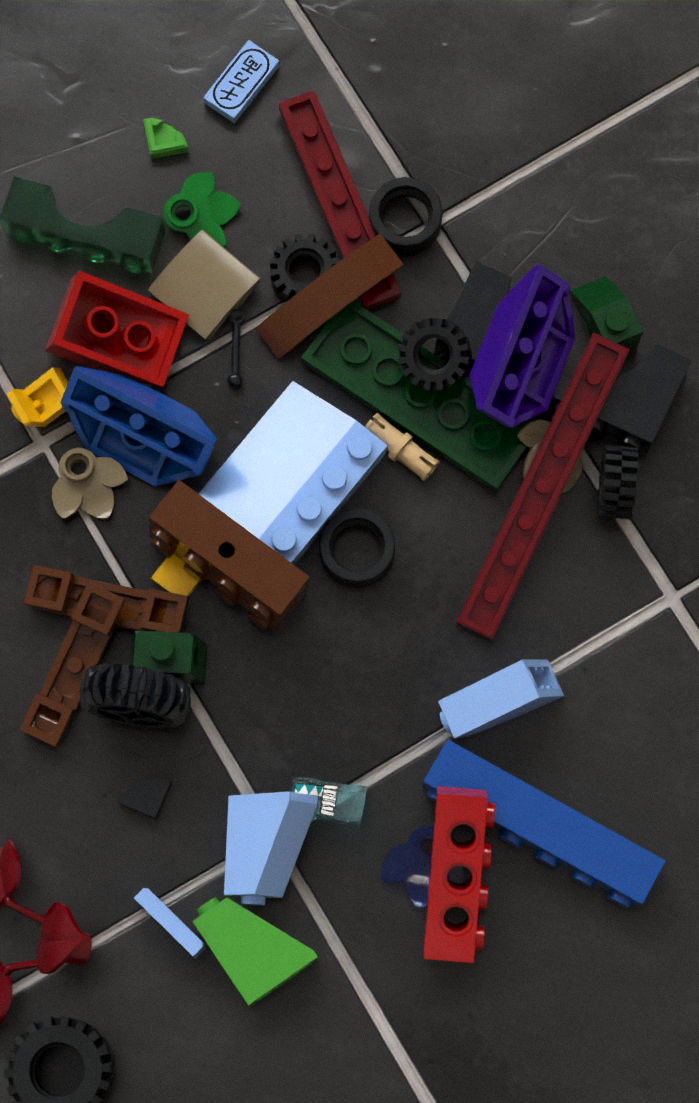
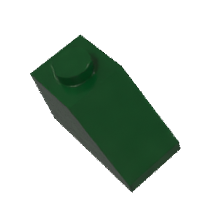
(607, 312)

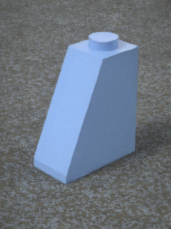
(500, 697)
(264, 843)

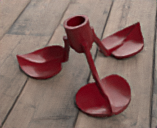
(61, 937)

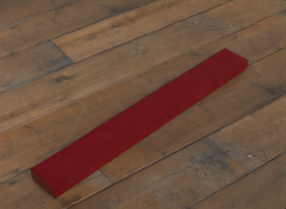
(542, 486)

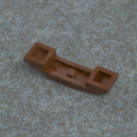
(329, 295)
(142, 610)
(82, 648)

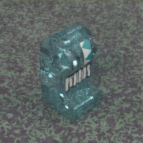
(335, 801)

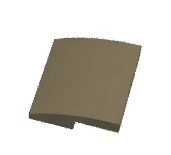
(205, 284)

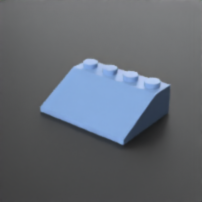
(294, 471)

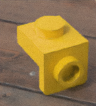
(41, 400)

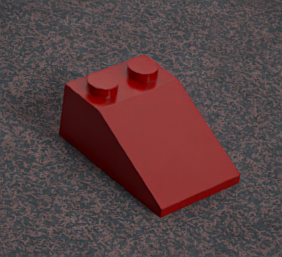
(116, 330)

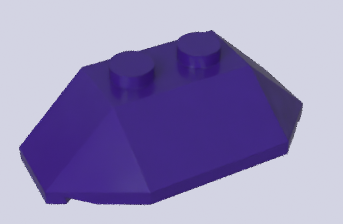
(524, 349)

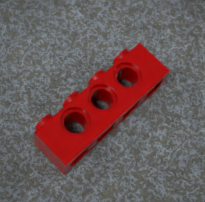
(442, 938)

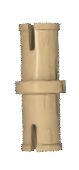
(403, 448)

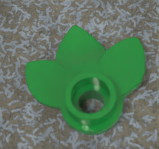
(208, 208)

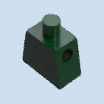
(171, 654)

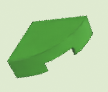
(163, 139)

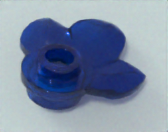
(412, 866)

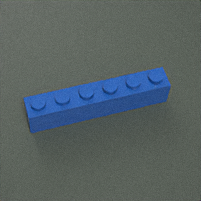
(551, 828)

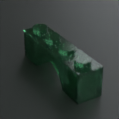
(128, 239)

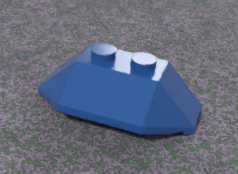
(137, 426)

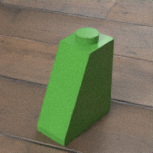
(250, 948)

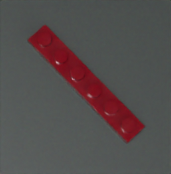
(333, 185)

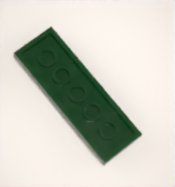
(361, 358)

